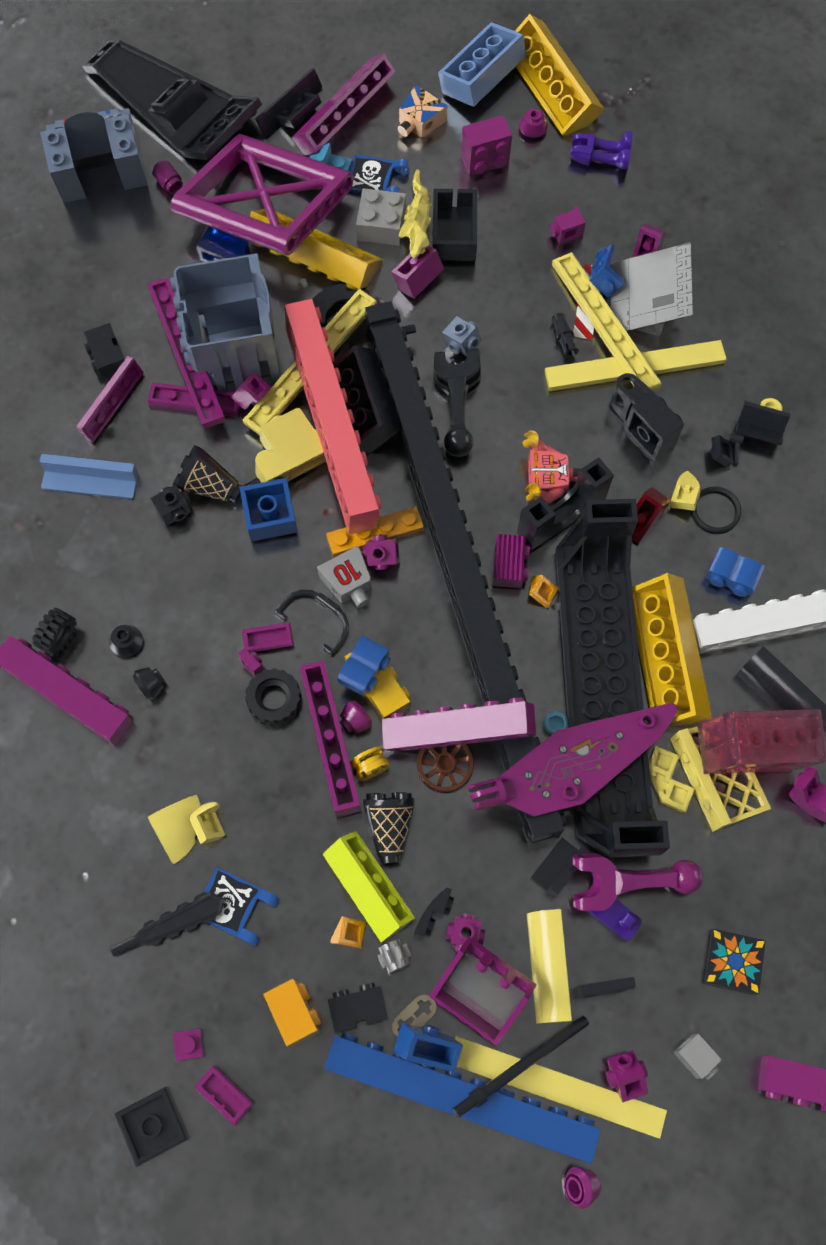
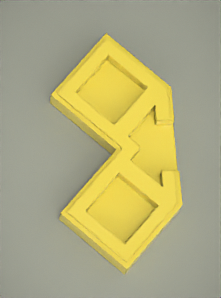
(669, 791)

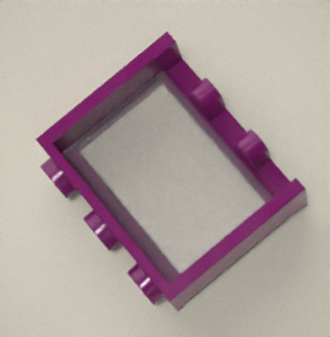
(483, 991)

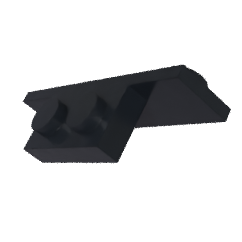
(292, 105)

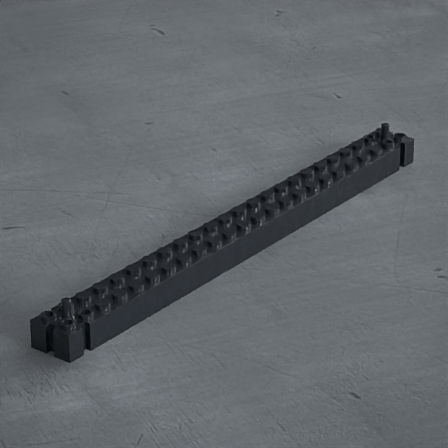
(453, 542)

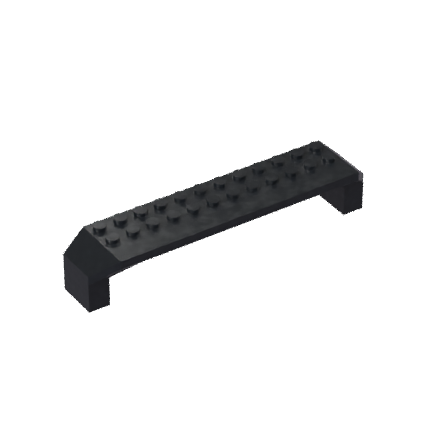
(605, 670)

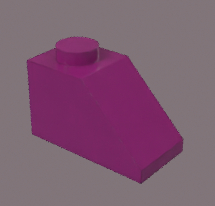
(649, 240)

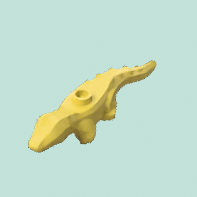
(417, 218)

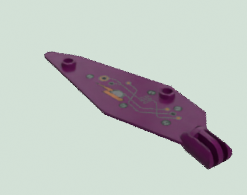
(574, 763)

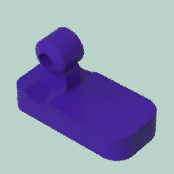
(619, 920)

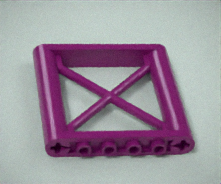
(193, 204)

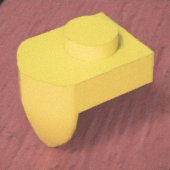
(686, 492)
(207, 823)

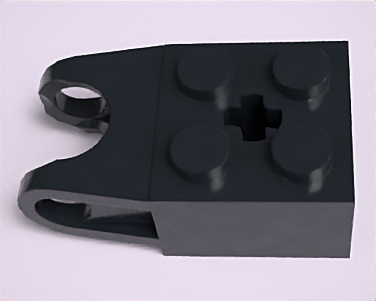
(647, 417)

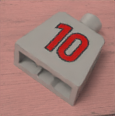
(347, 577)

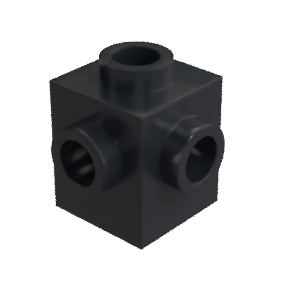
(171, 504)

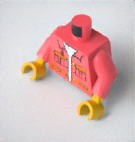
(547, 470)

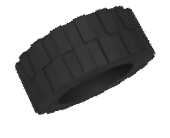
(273, 678)

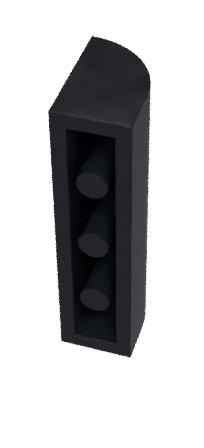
(779, 685)

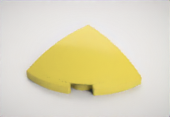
(175, 828)

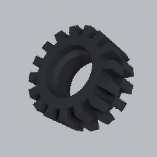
(54, 631)

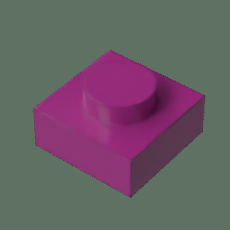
(250, 661)
(188, 1045)

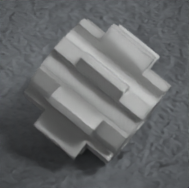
(394, 955)

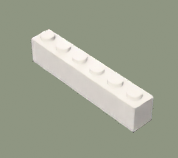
(760, 622)

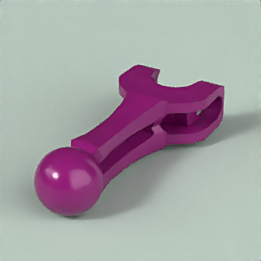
(610, 881)

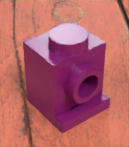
(568, 226)
(251, 391)

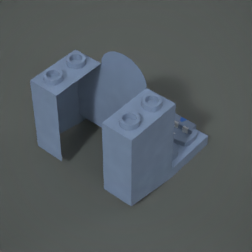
(88, 136)

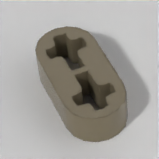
(411, 1009)

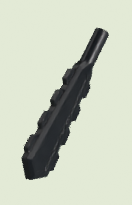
(185, 917)

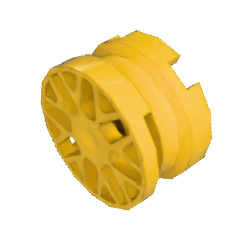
(369, 763)

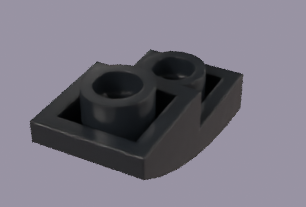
(439, 905)

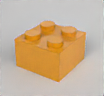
(292, 1012)

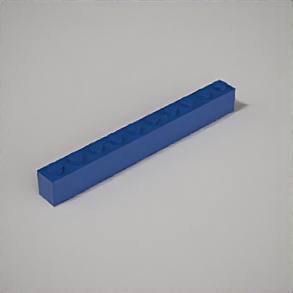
(447, 1090)

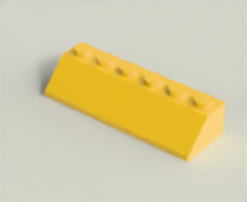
(556, 79)
(329, 255)
(670, 649)

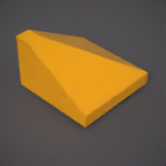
(542, 590)
(349, 933)

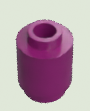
(167, 177)

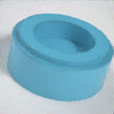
(554, 721)

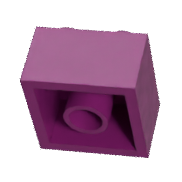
(486, 145)

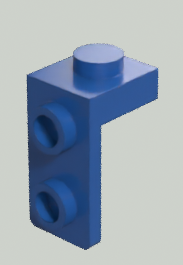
(602, 275)

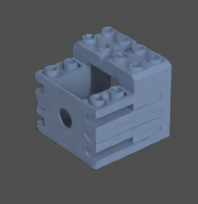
(238, 318)

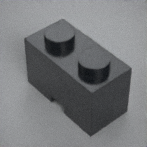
(105, 350)
(356, 1007)

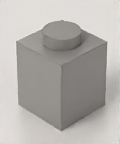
(698, 1057)

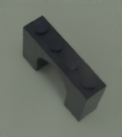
(541, 521)

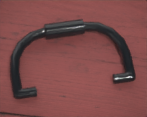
(326, 602)

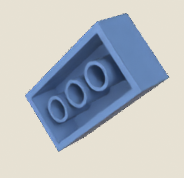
(482, 64)

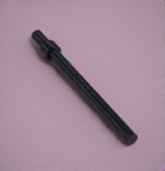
(479, 1096)

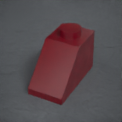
(649, 510)

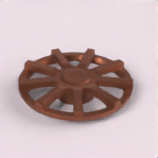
(445, 765)

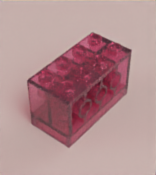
(762, 741)

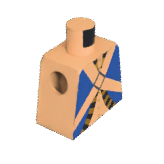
(421, 113)

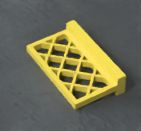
(705, 789)

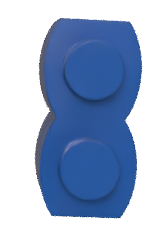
(735, 572)
(363, 666)

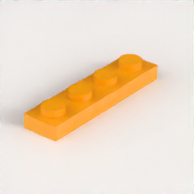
(394, 525)

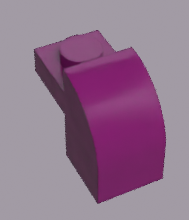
(810, 793)

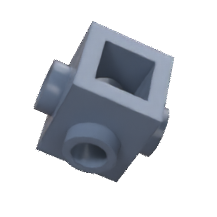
(462, 336)

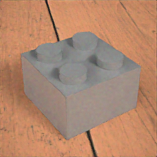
(380, 216)

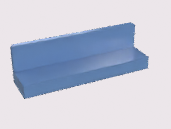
(89, 476)

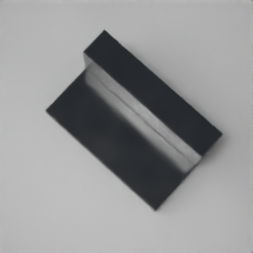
(762, 423)
(557, 867)

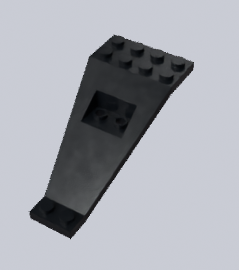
(177, 105)

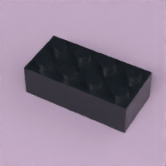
(367, 397)

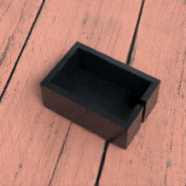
(455, 226)

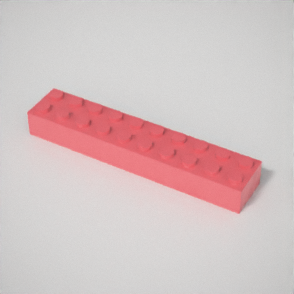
(331, 417)

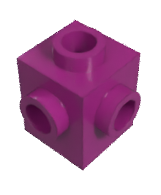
(388, 546)
(465, 921)
(627, 1076)

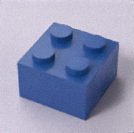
(268, 509)

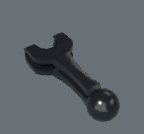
(458, 380)

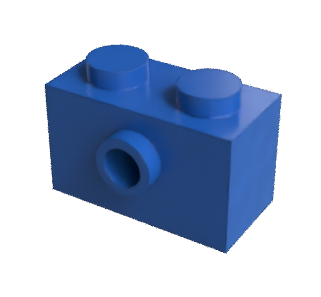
(428, 1047)

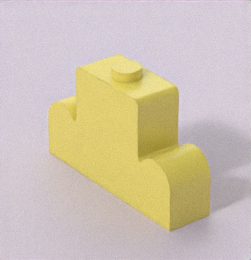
(290, 447)

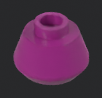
(533, 123)
(354, 718)
(582, 1187)

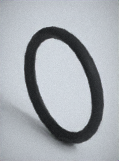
(720, 529)

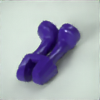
(586, 146)

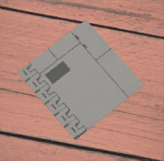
(654, 287)

